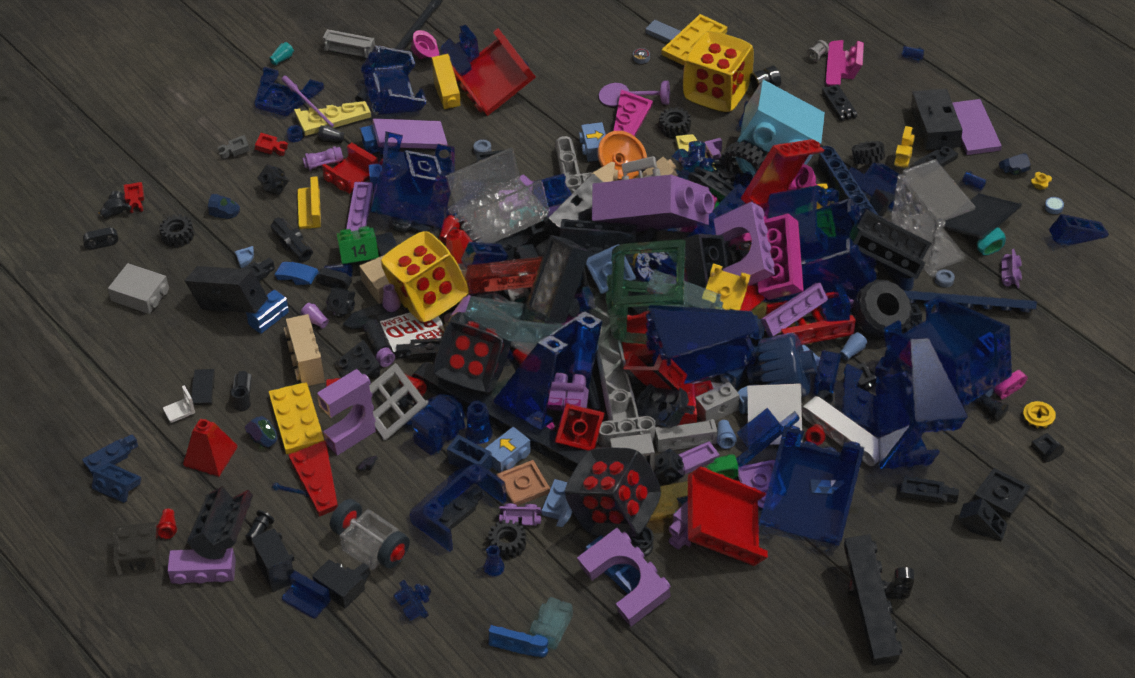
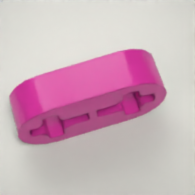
(1011, 384)

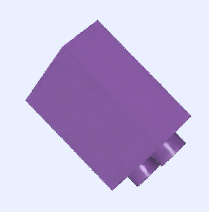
(652, 202)

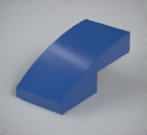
(300, 273)

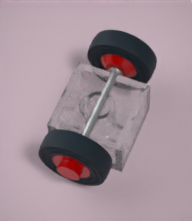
(368, 536)

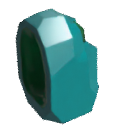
(992, 242)

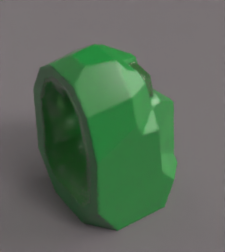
(725, 465)

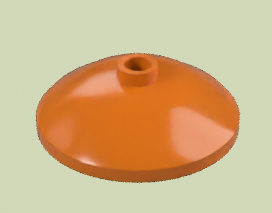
(624, 148)

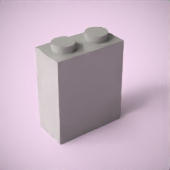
(138, 288)

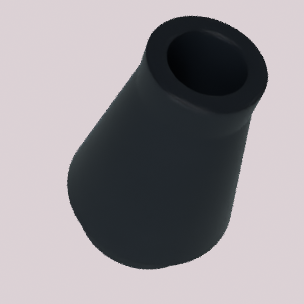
(330, 134)

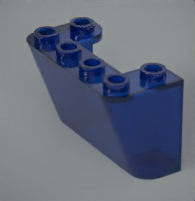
(389, 83)
(802, 206)

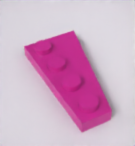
(631, 112)

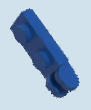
(518, 641)

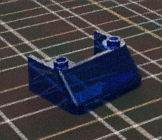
(430, 509)

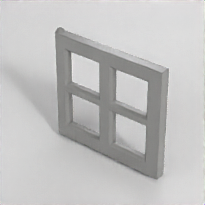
(391, 400)

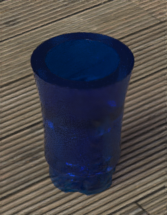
(478, 423)

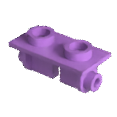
(1010, 265)
(527, 513)

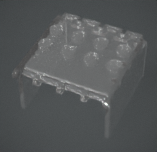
(495, 199)
(923, 203)

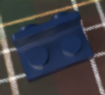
(114, 481)

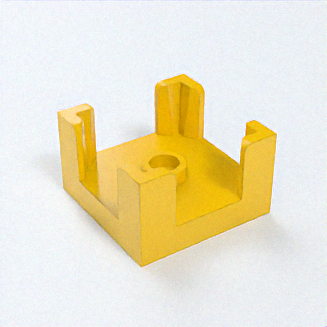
(729, 286)

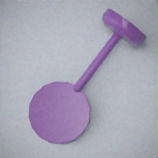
(610, 94)

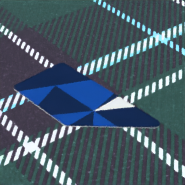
(825, 486)

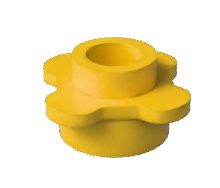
(1041, 180)

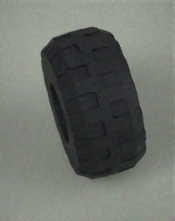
(890, 297)

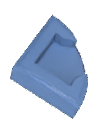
(245, 256)

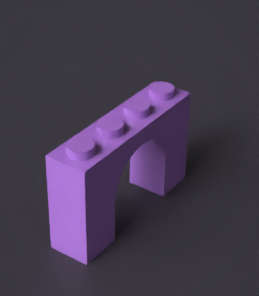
(748, 220)
(359, 422)
(617, 549)

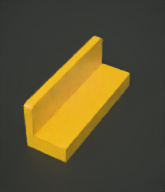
(309, 205)

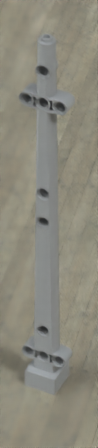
(624, 425)

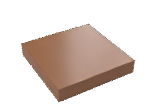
(524, 483)

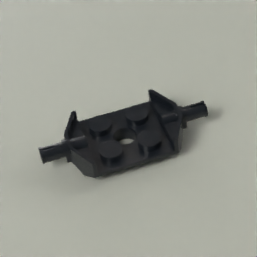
(654, 399)

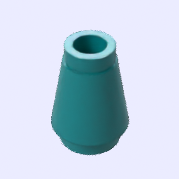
(282, 53)

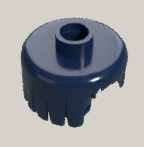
(783, 363)

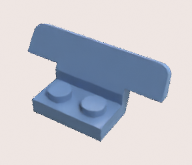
(556, 503)

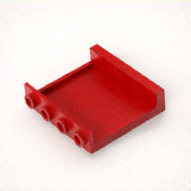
(495, 75)
(779, 170)
(724, 515)

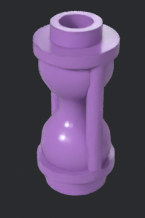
(329, 156)

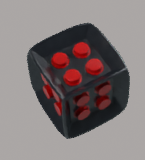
(470, 354)
(613, 491)

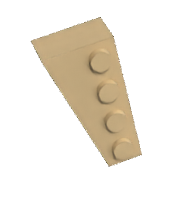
(305, 350)

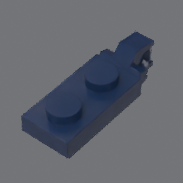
(111, 453)

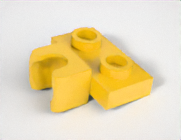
(904, 151)

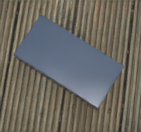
(662, 31)

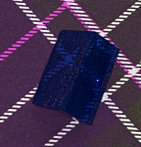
(838, 307)
(306, 595)

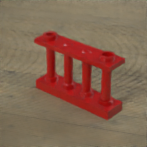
(817, 331)

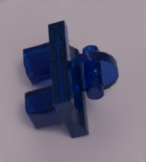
(407, 593)

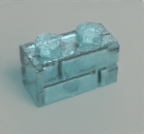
(553, 621)

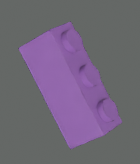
(189, 567)

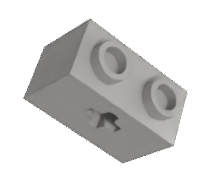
(717, 402)

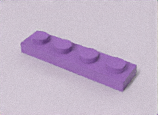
(360, 205)
(794, 309)

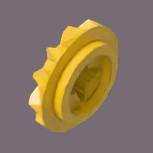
(1047, 414)

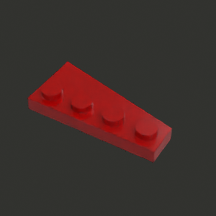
(316, 476)

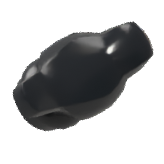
(114, 205)

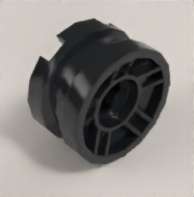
(644, 542)

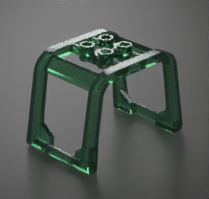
(618, 287)

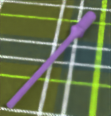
(294, 88)

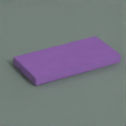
(415, 132)
(978, 132)

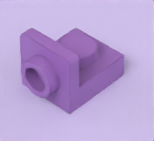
(714, 148)

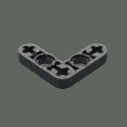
(899, 587)

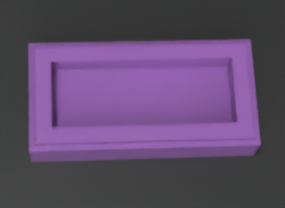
(698, 457)

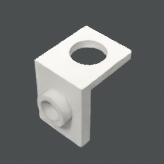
(180, 408)

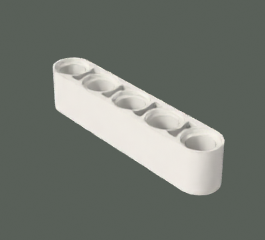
(841, 428)

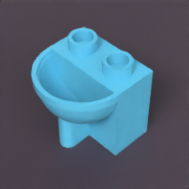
(776, 119)

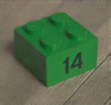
(357, 245)

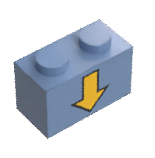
(591, 137)
(509, 450)

